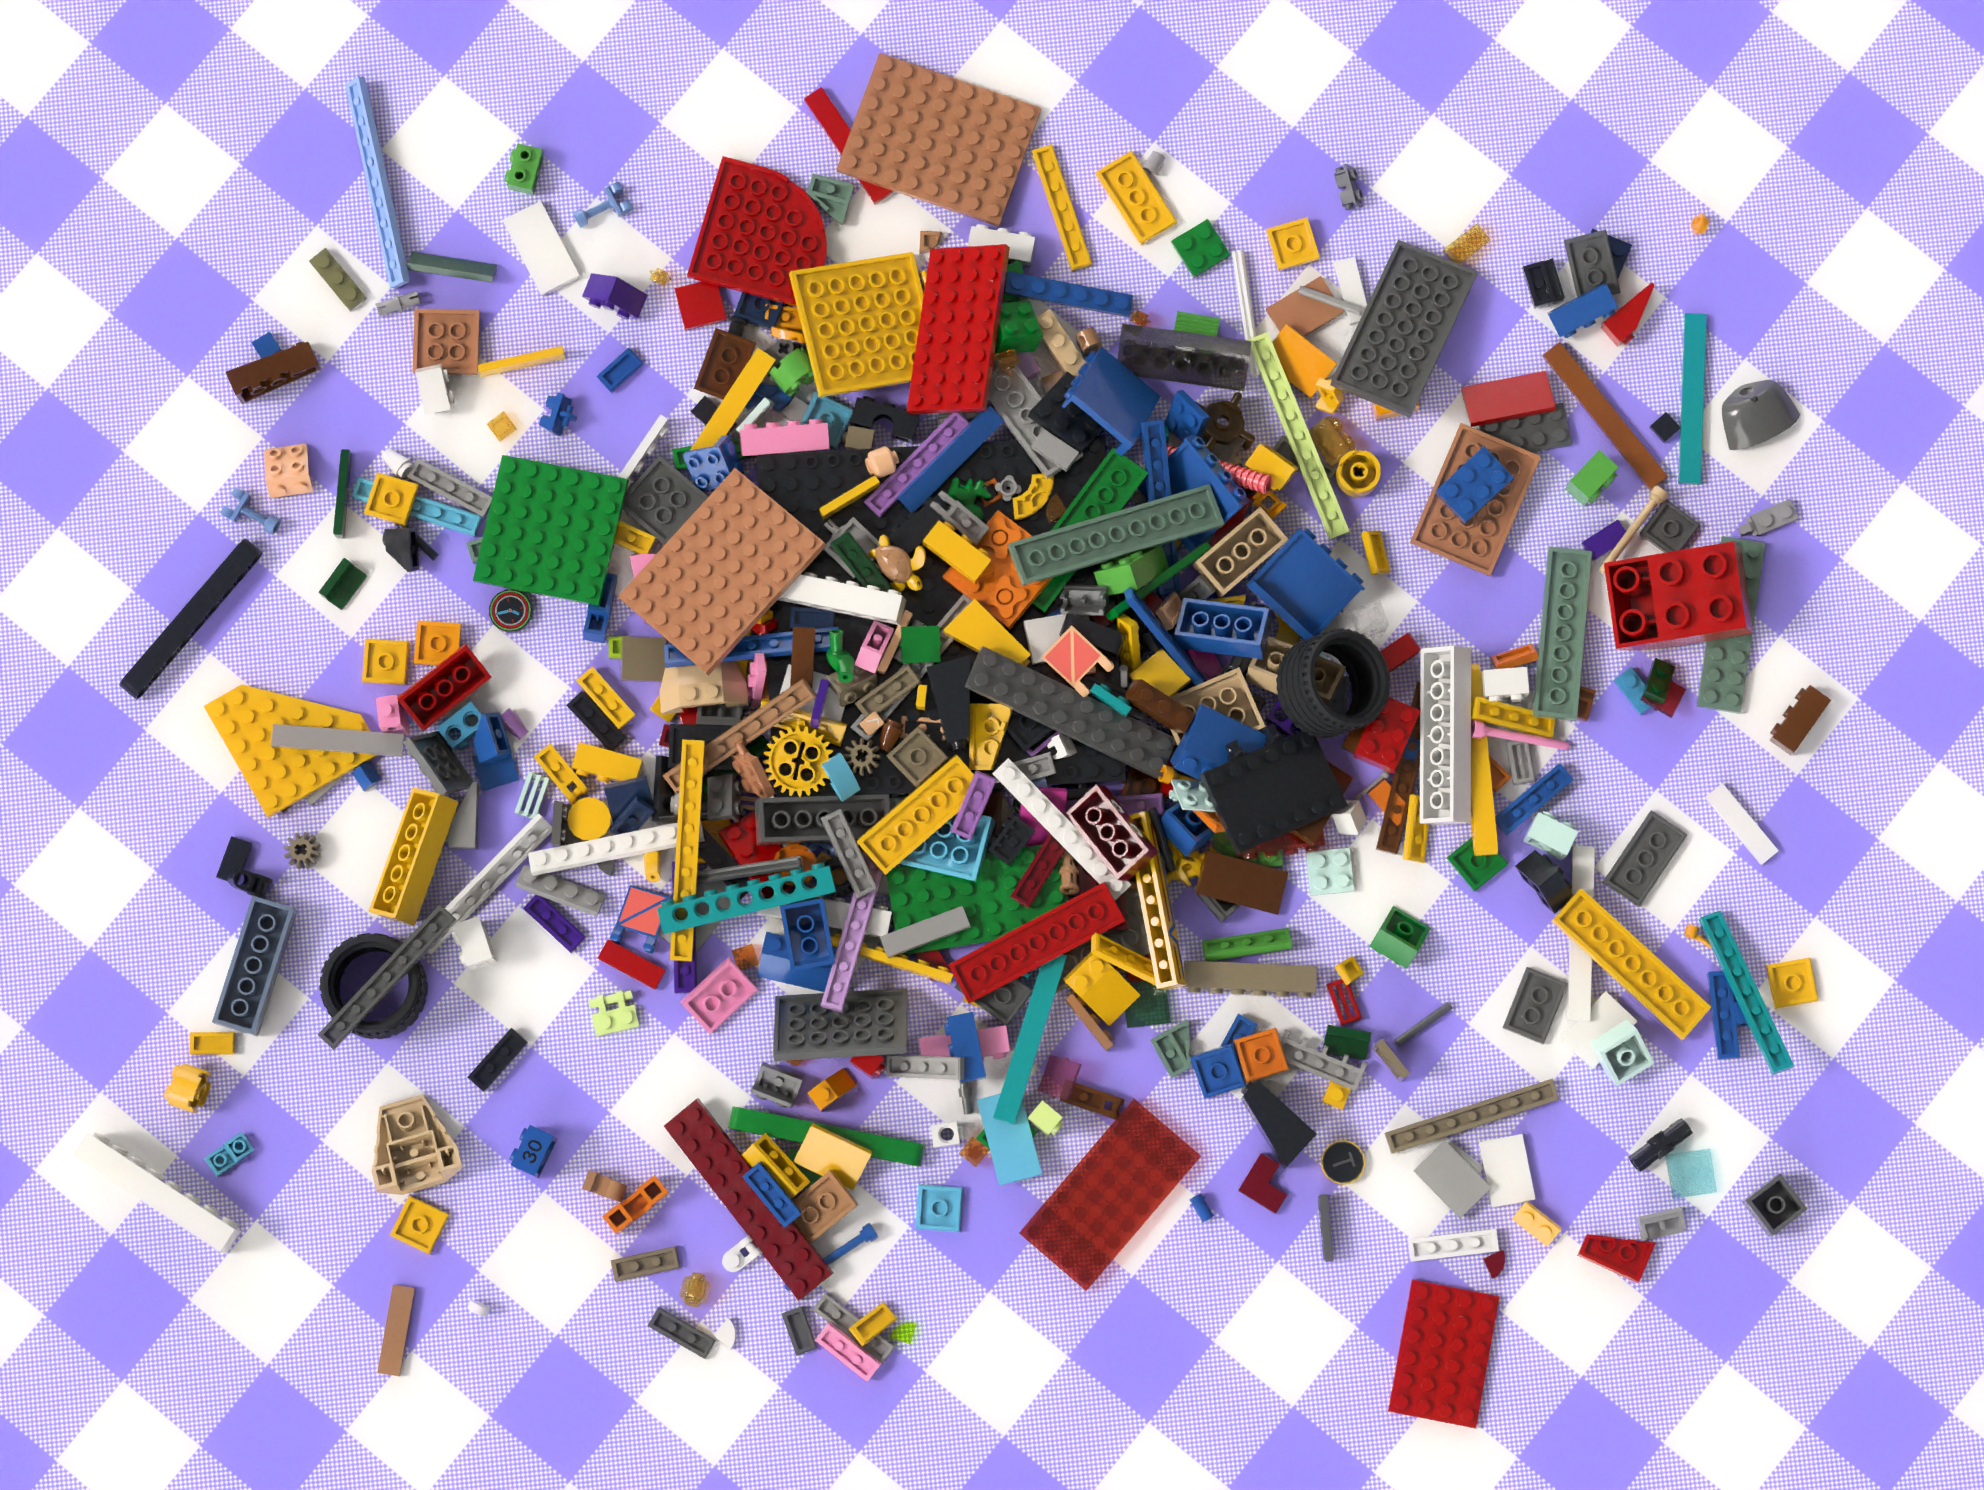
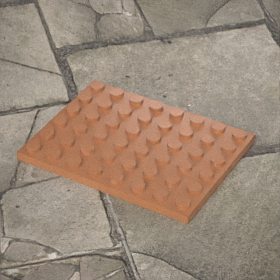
(939, 139)
(722, 571)

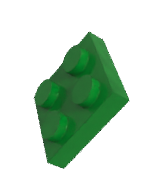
(1200, 248)

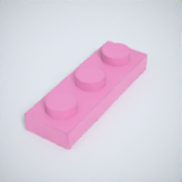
(756, 680)
(848, 1351)

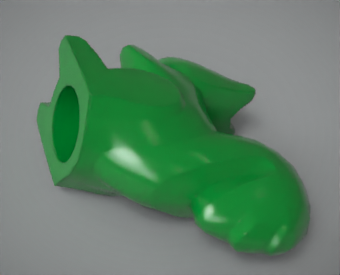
(968, 493)

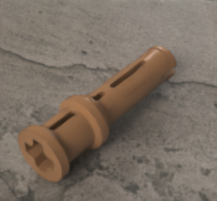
(1068, 875)

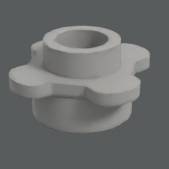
(1014, 488)

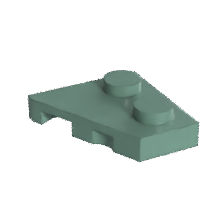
(831, 196)
(1174, 1049)

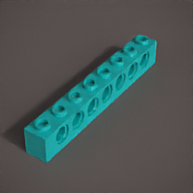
(671, 923)

